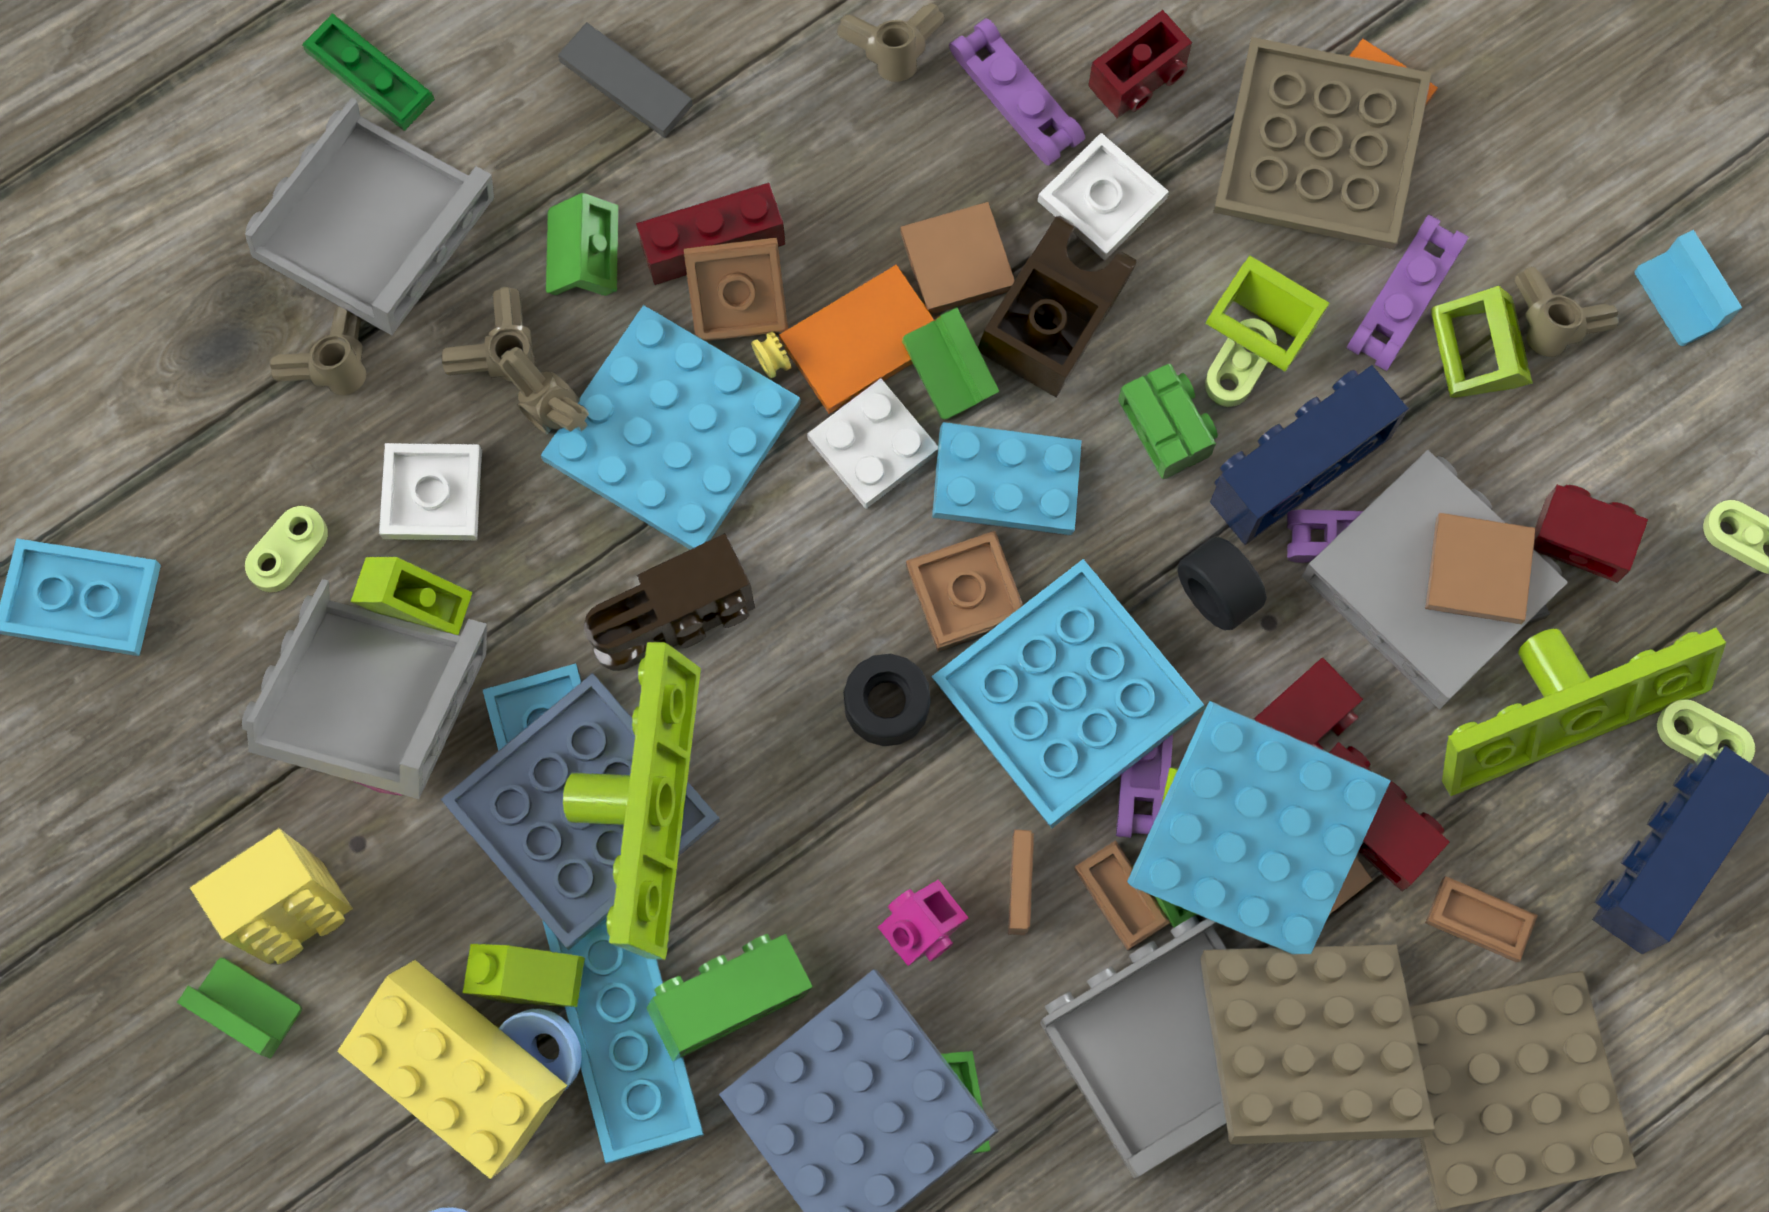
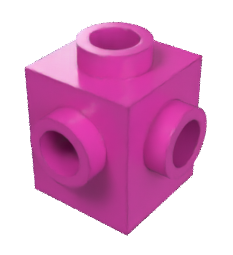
(922, 923)

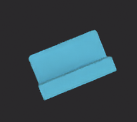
(1688, 290)

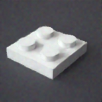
(1103, 196)
(873, 443)
(430, 491)

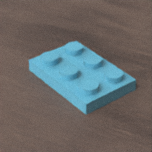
(1007, 478)
(78, 597)

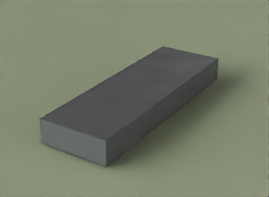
(625, 80)

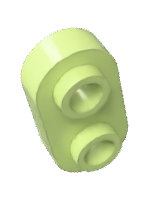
(1239, 366)
(1748, 535)
(289, 550)
(1704, 733)

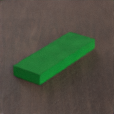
(368, 72)

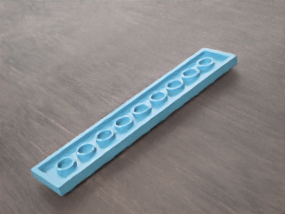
(630, 1080)

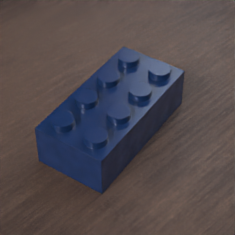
(1307, 453)
(1682, 850)

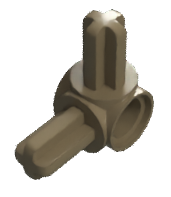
(895, 42)
(1557, 319)
(506, 335)
(331, 360)
(544, 395)

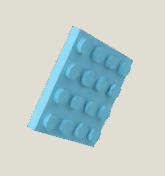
(672, 429)
(1068, 693)
(1258, 830)

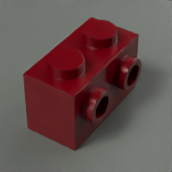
(1140, 65)
(1589, 532)

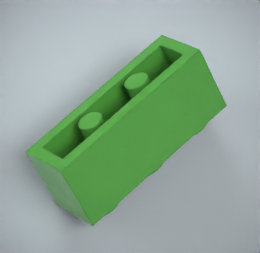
(727, 995)

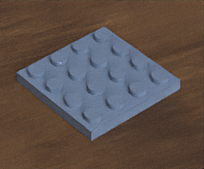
(520, 820)
(858, 1106)

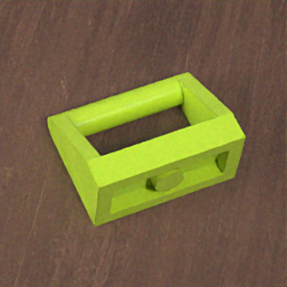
(1274, 300)
(1506, 339)

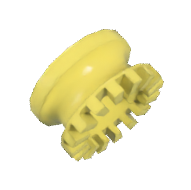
(770, 356)

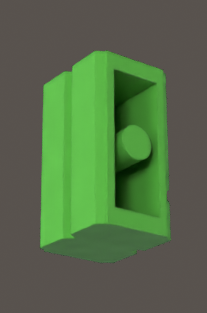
(1168, 420)

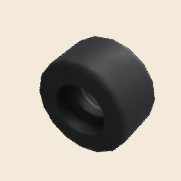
(1222, 583)
(879, 670)

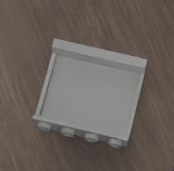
(367, 219)
(1381, 576)
(364, 694)
(1146, 1048)

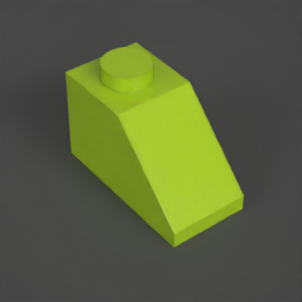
(410, 594)
(523, 975)

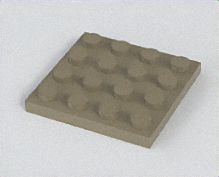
(1323, 143)
(1315, 1045)
(1517, 1091)

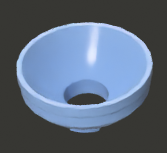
(525, 1029)

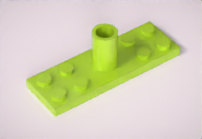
(1576, 705)
(646, 802)

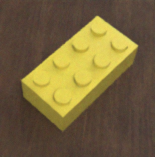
(272, 899)
(452, 1068)

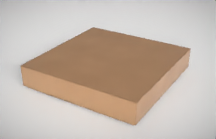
(957, 258)
(736, 289)
(1480, 568)
(964, 589)

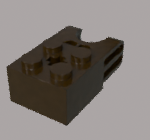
(1062, 299)
(672, 605)

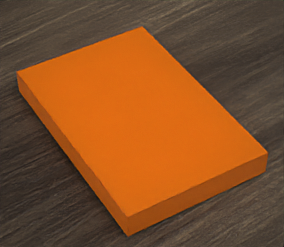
(857, 338)

